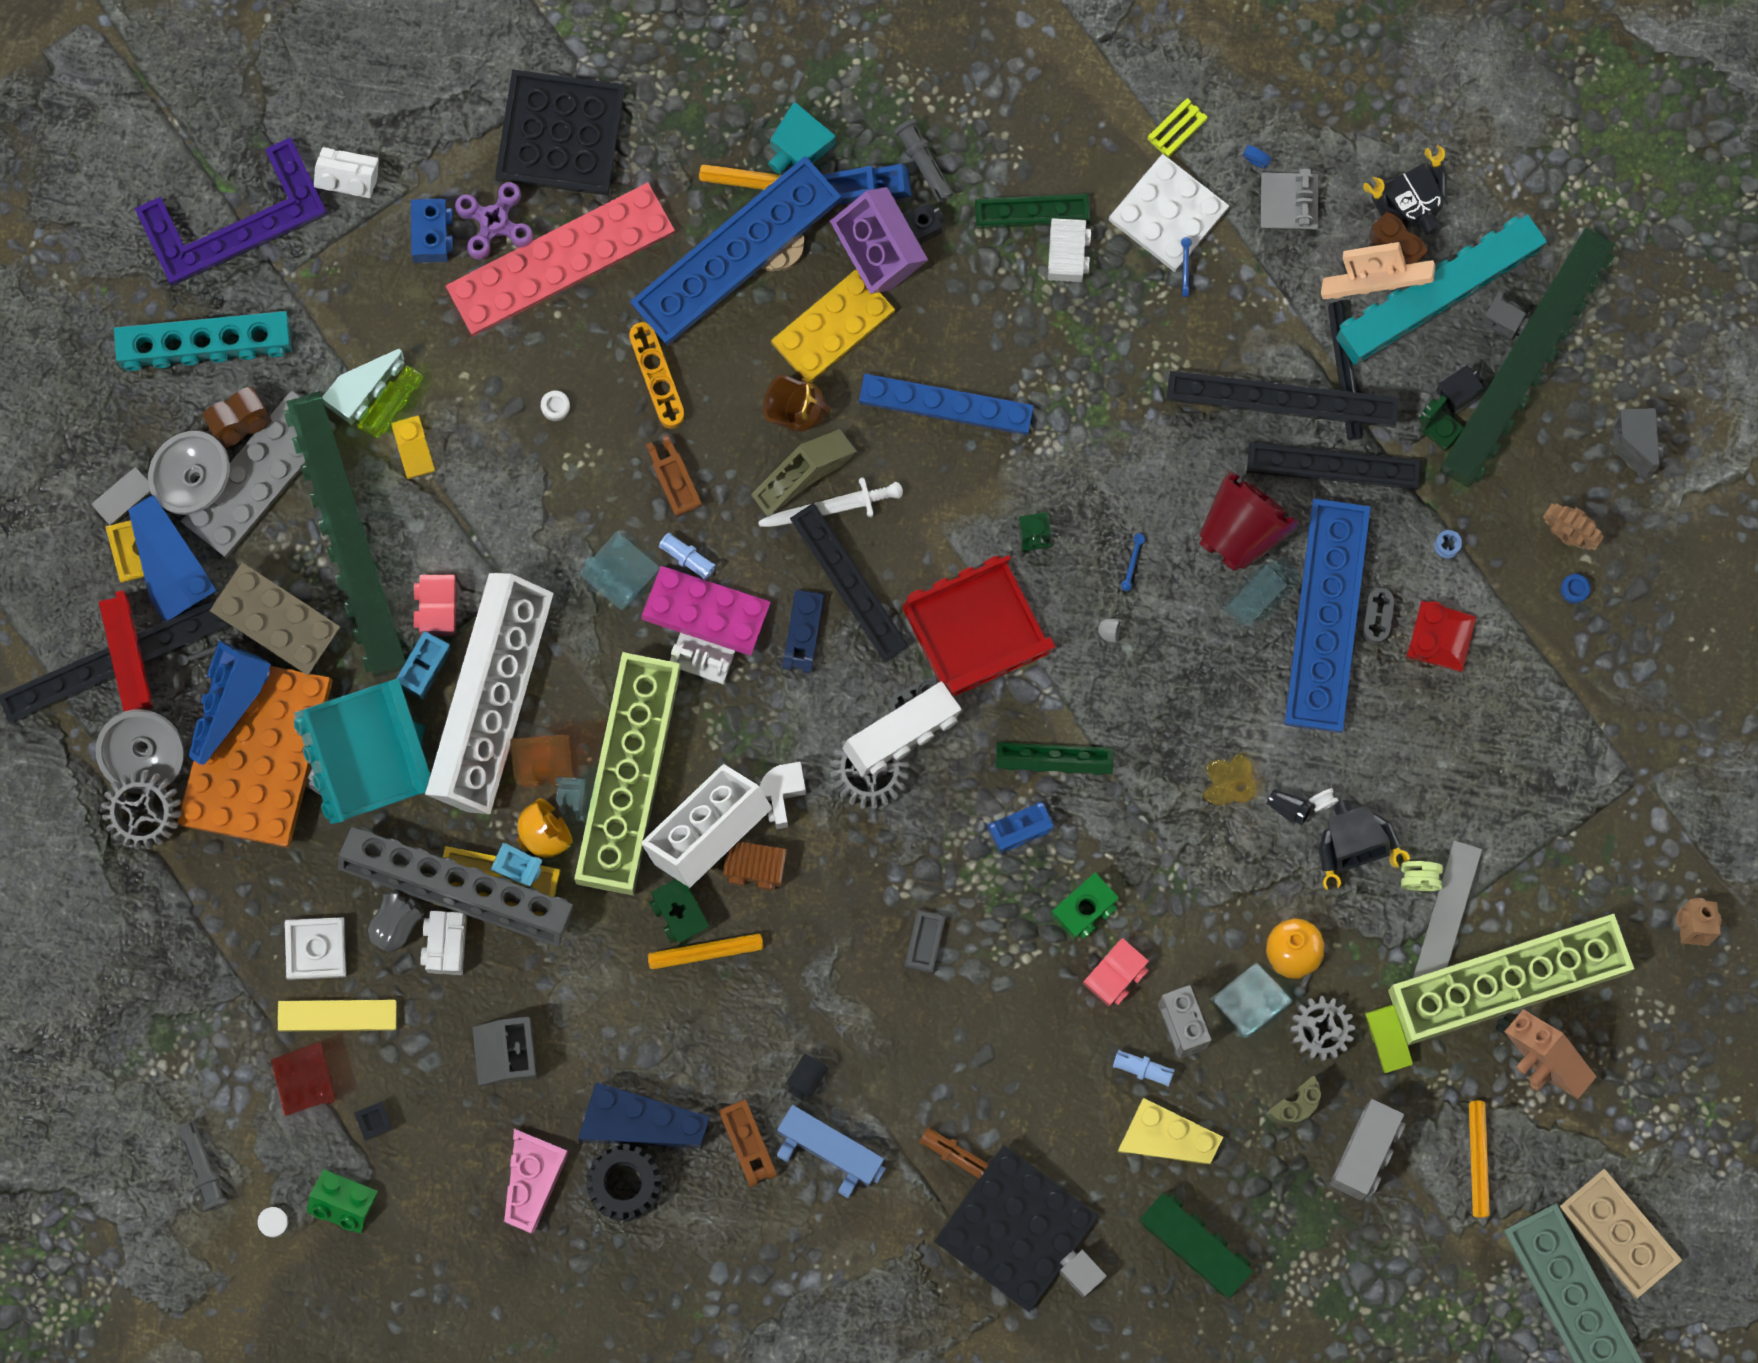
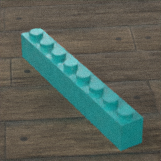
(1451, 284)

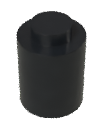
(806, 1077)

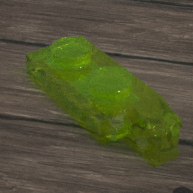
(390, 402)

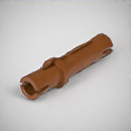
(953, 1152)

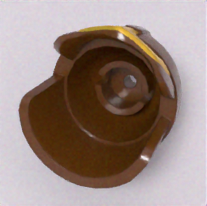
(794, 404)

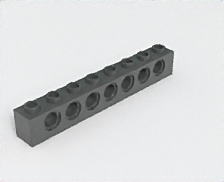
(463, 899)

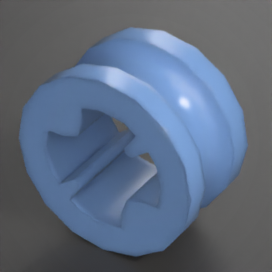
(1456, 547)

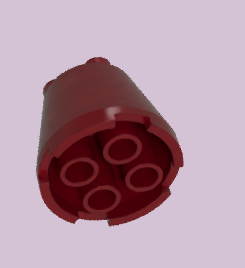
(1243, 523)

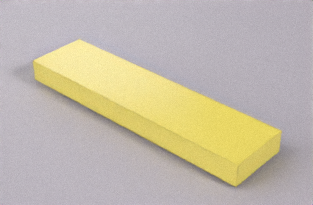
(337, 1015)

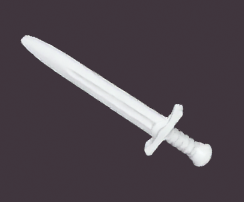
(839, 504)

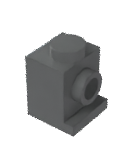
(1505, 317)

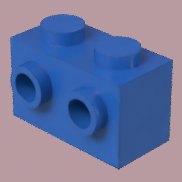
(430, 230)

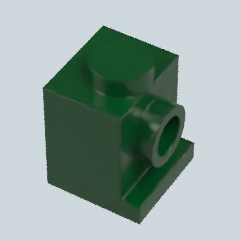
(1034, 531)

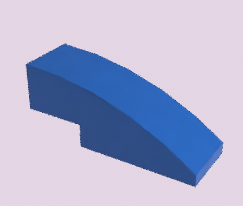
(855, 182)

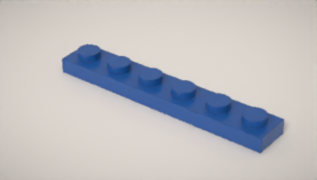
(946, 404)

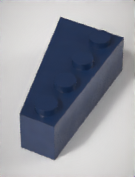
(635, 1120)

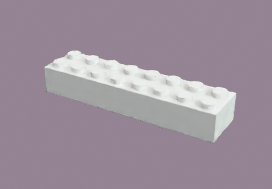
(489, 693)

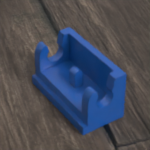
(1020, 827)

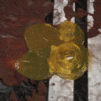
(1226, 779)

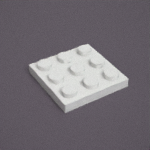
(1166, 209)

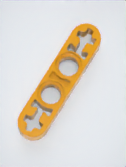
(656, 375)

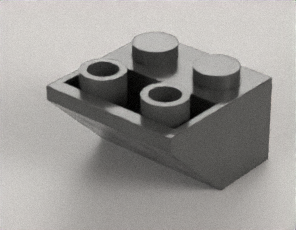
(1637, 439)
(505, 1051)

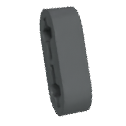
(1385, 616)

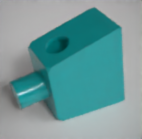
(799, 137)

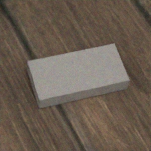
(122, 496)

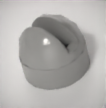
(1110, 629)

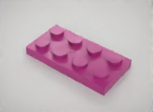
(705, 610)

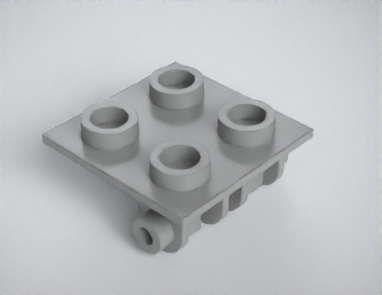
(1289, 200)

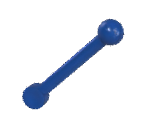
(1186, 242)
(1138, 540)

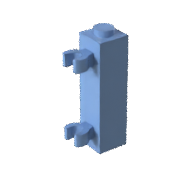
(831, 1147)

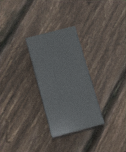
(925, 941)

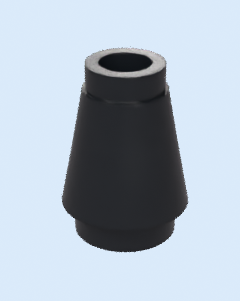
(1291, 807)

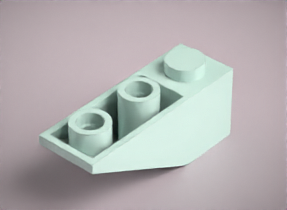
(356, 388)

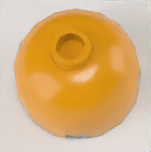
(541, 831)
(1295, 948)

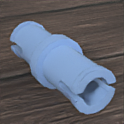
(687, 556)
(1143, 1068)

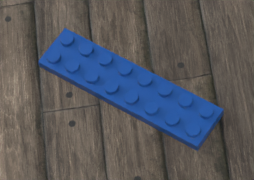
(736, 250)
(1327, 616)

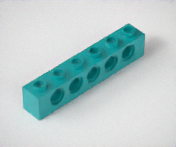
(130, 338)

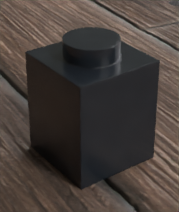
(1460, 388)

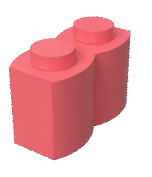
(436, 605)
(1116, 972)

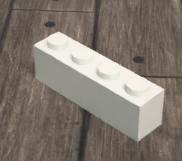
(902, 729)

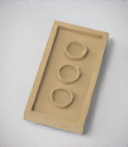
(1620, 1234)

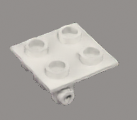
(702, 658)

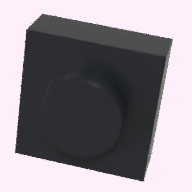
(373, 1121)

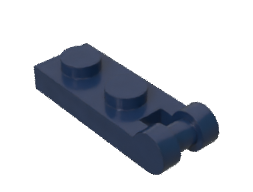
(803, 630)

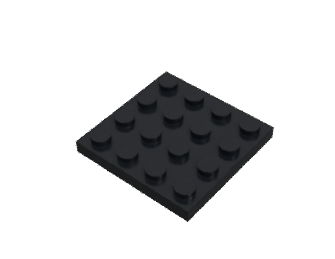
(560, 132)
(1015, 1228)

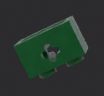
(693, 921)

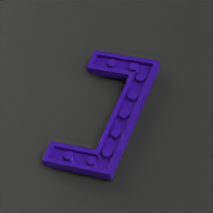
(186, 261)

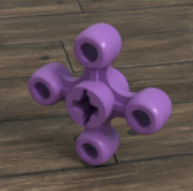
(488, 231)

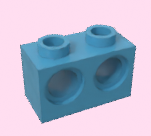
(423, 665)

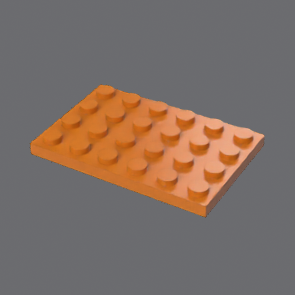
(259, 769)

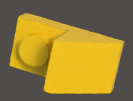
(413, 447)

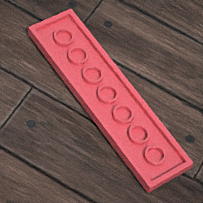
(560, 259)

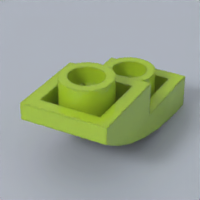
(1388, 1038)

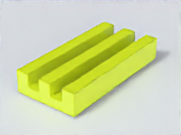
(1193, 111)

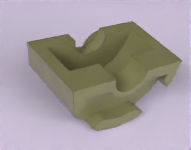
(1300, 1110)

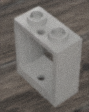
(1185, 1030)

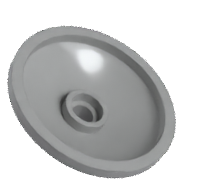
(180, 463)
(119, 749)

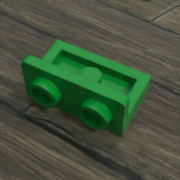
(341, 1201)

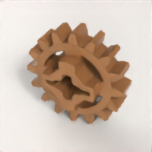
(1573, 527)

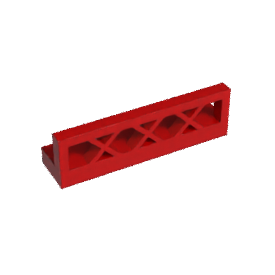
(125, 652)

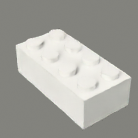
(706, 825)

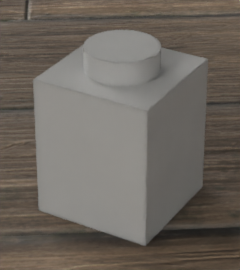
(1081, 1272)

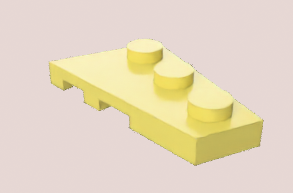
(1168, 1135)

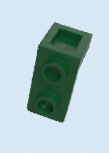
(1439, 425)

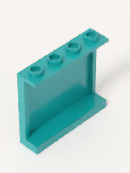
(363, 751)

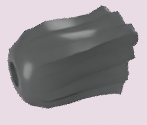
(394, 921)

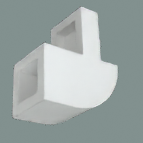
(782, 783)

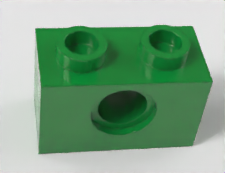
(1093, 891)

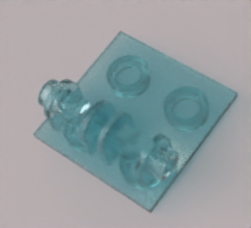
(619, 571)
(1251, 1000)

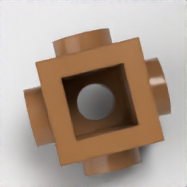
(1699, 922)

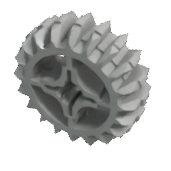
(872, 794)
(130, 803)

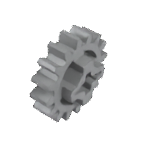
(1335, 1033)

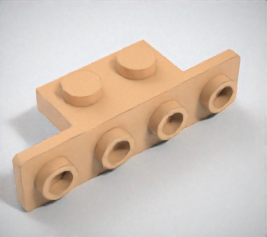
(1376, 270)

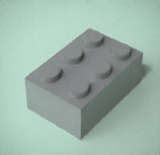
(1368, 1150)

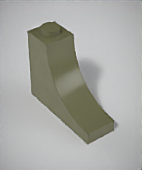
(802, 468)

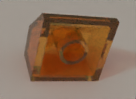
(541, 759)

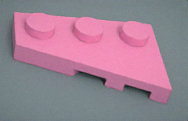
(532, 1179)

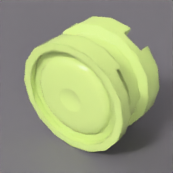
(1421, 876)

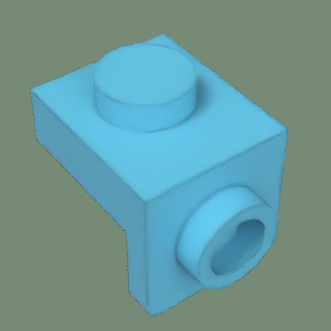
(516, 865)

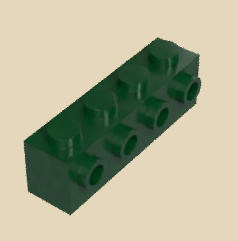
(1195, 1245)

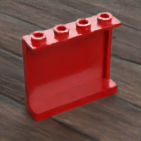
(976, 626)

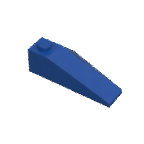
(169, 567)
(234, 685)

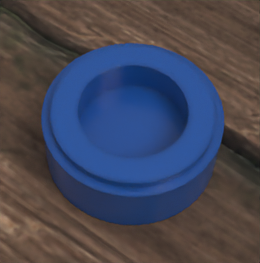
(1256, 157)
(1575, 588)

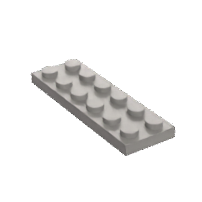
(253, 485)

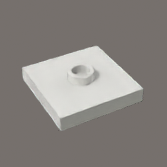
(315, 948)

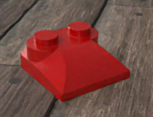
(1441, 636)

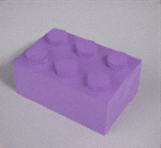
(878, 240)

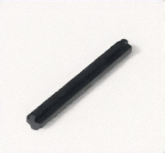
(1344, 364)

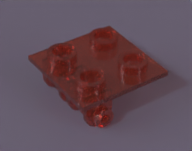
(303, 1079)

